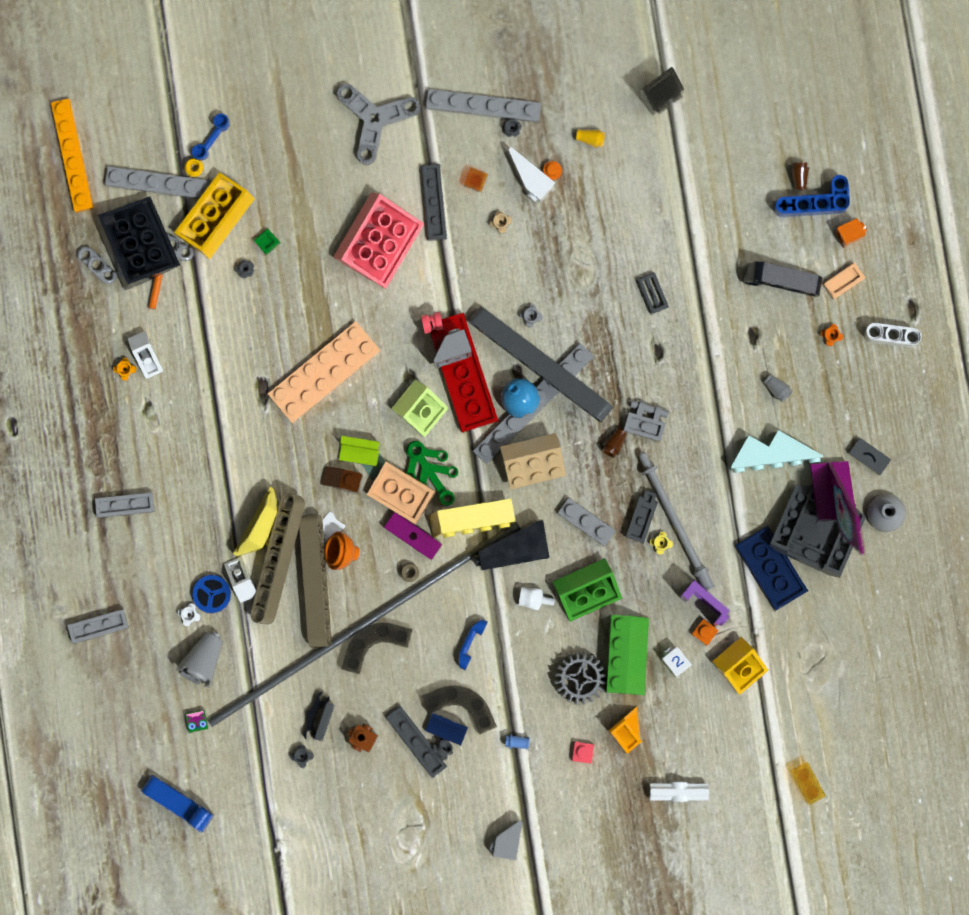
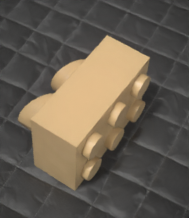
(533, 461)

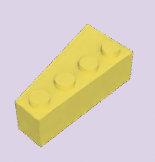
(471, 518)

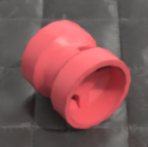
(436, 322)

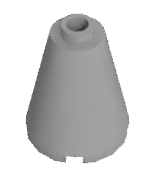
(202, 660)

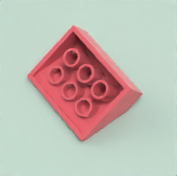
(378, 240)

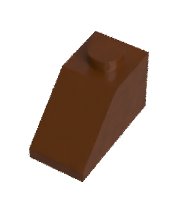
(342, 479)

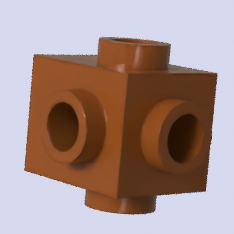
(369, 741)

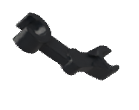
(311, 714)

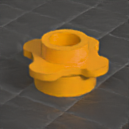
(124, 364)

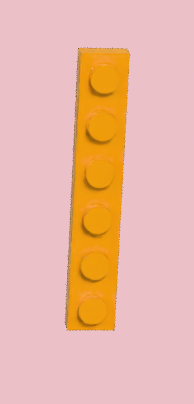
(72, 155)

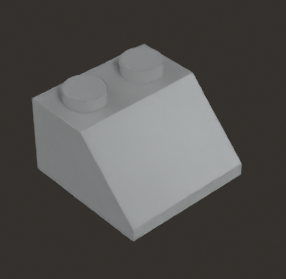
(453, 348)

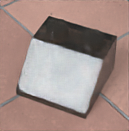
(662, 91)

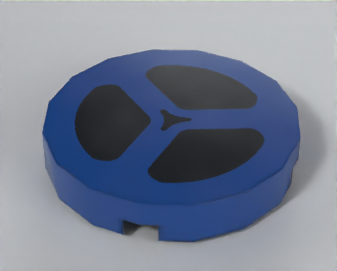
(211, 594)

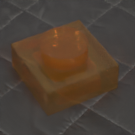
(475, 180)

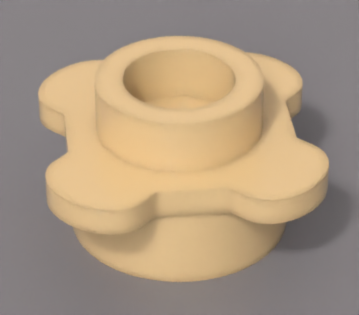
(495, 222)

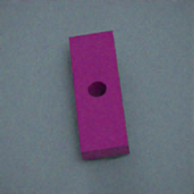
(403, 528)

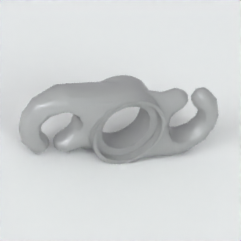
(180, 247)
(100, 273)

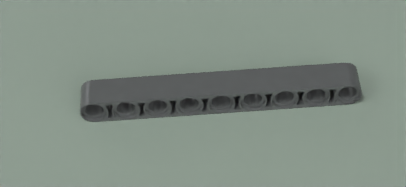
(540, 364)

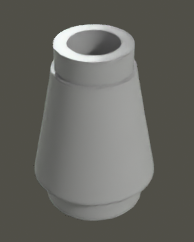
(778, 388)

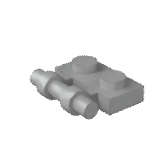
(644, 426)

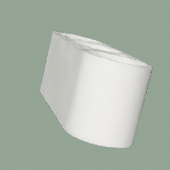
(901, 332)

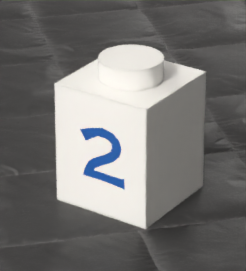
(675, 661)

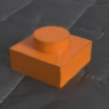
(705, 632)

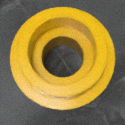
(190, 163)

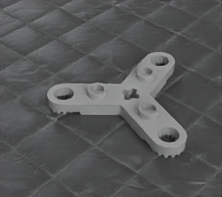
(387, 114)

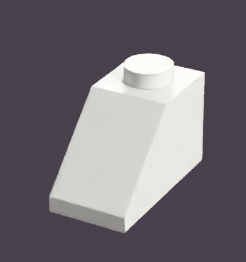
(145, 354)
(240, 579)

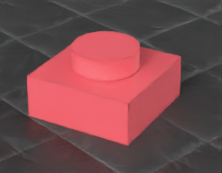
(583, 752)

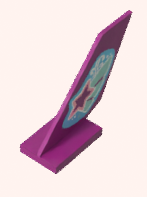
(836, 500)

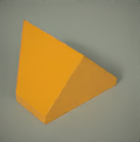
(627, 731)

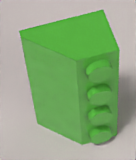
(627, 655)

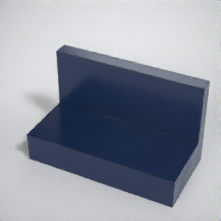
(446, 729)

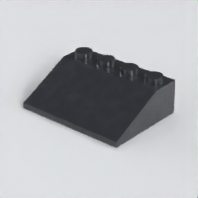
(137, 242)

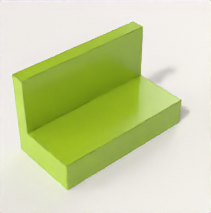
(359, 451)

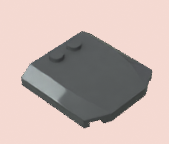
(808, 540)

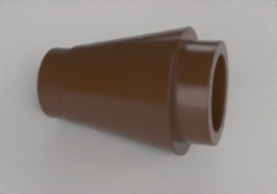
(800, 175)
(614, 443)

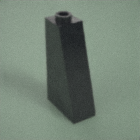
(518, 547)

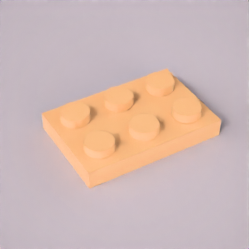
(401, 492)

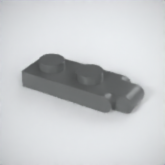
(642, 517)

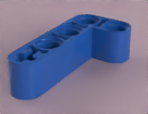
(811, 201)
(177, 803)

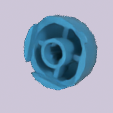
(520, 397)

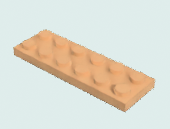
(324, 372)

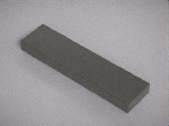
(434, 202)
(416, 741)

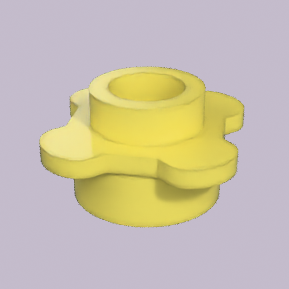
(656, 543)

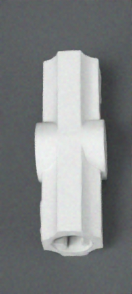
(679, 792)

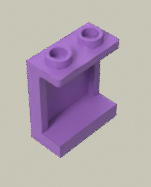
(709, 600)

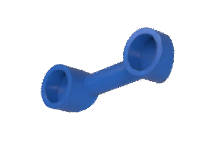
(200, 151)
(478, 628)

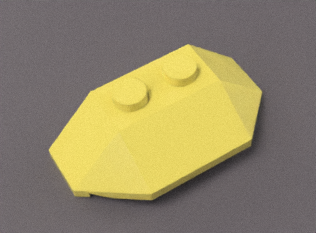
(260, 528)

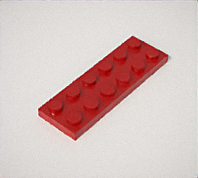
(466, 381)

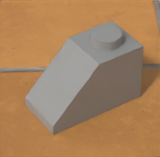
(507, 842)

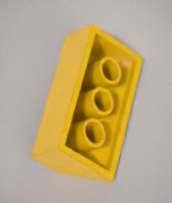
(214, 215)

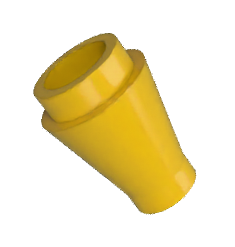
(591, 137)

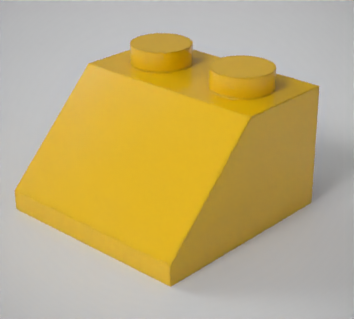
(740, 665)

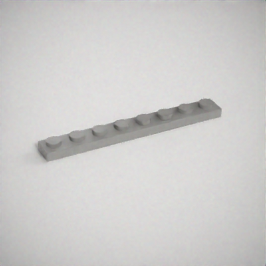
(512, 425)

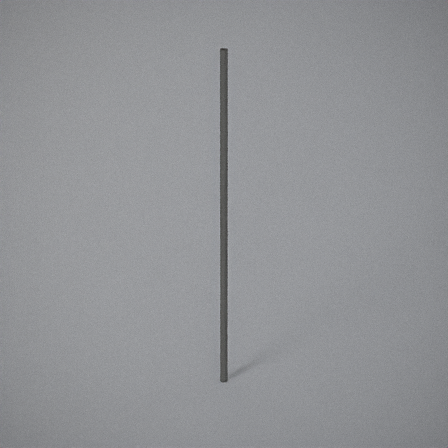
(354, 630)

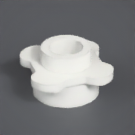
(194, 615)

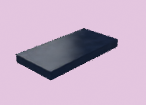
(771, 569)

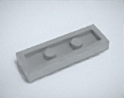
(124, 505)
(586, 522)
(98, 626)

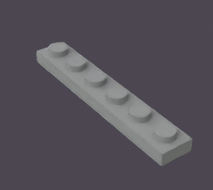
(483, 106)
(156, 182)

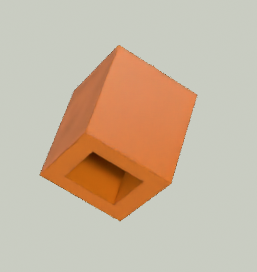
(851, 232)

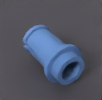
(517, 742)

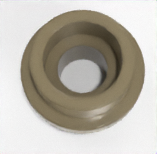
(405, 567)

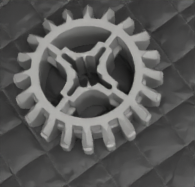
(583, 661)

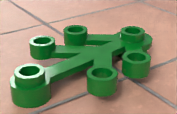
(429, 469)

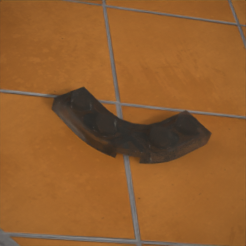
(369, 637)
(465, 698)

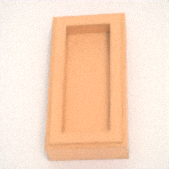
(843, 281)

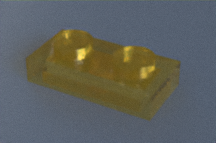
(808, 783)

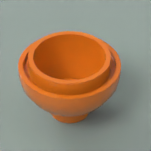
(340, 551)

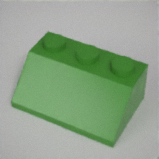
(587, 589)

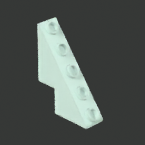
(780, 451)

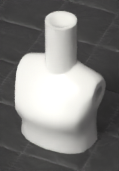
(534, 598)

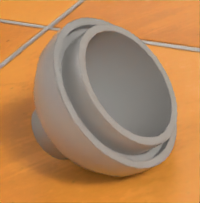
(877, 515)

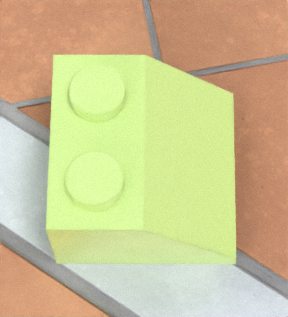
(420, 408)

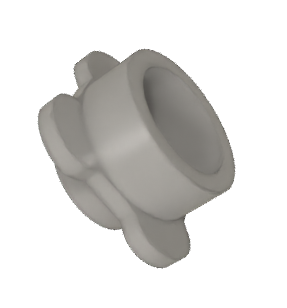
(536, 316)

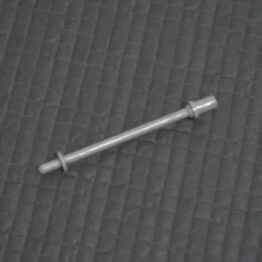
(700, 570)

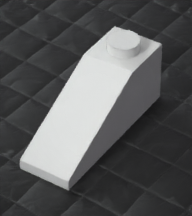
(532, 179)

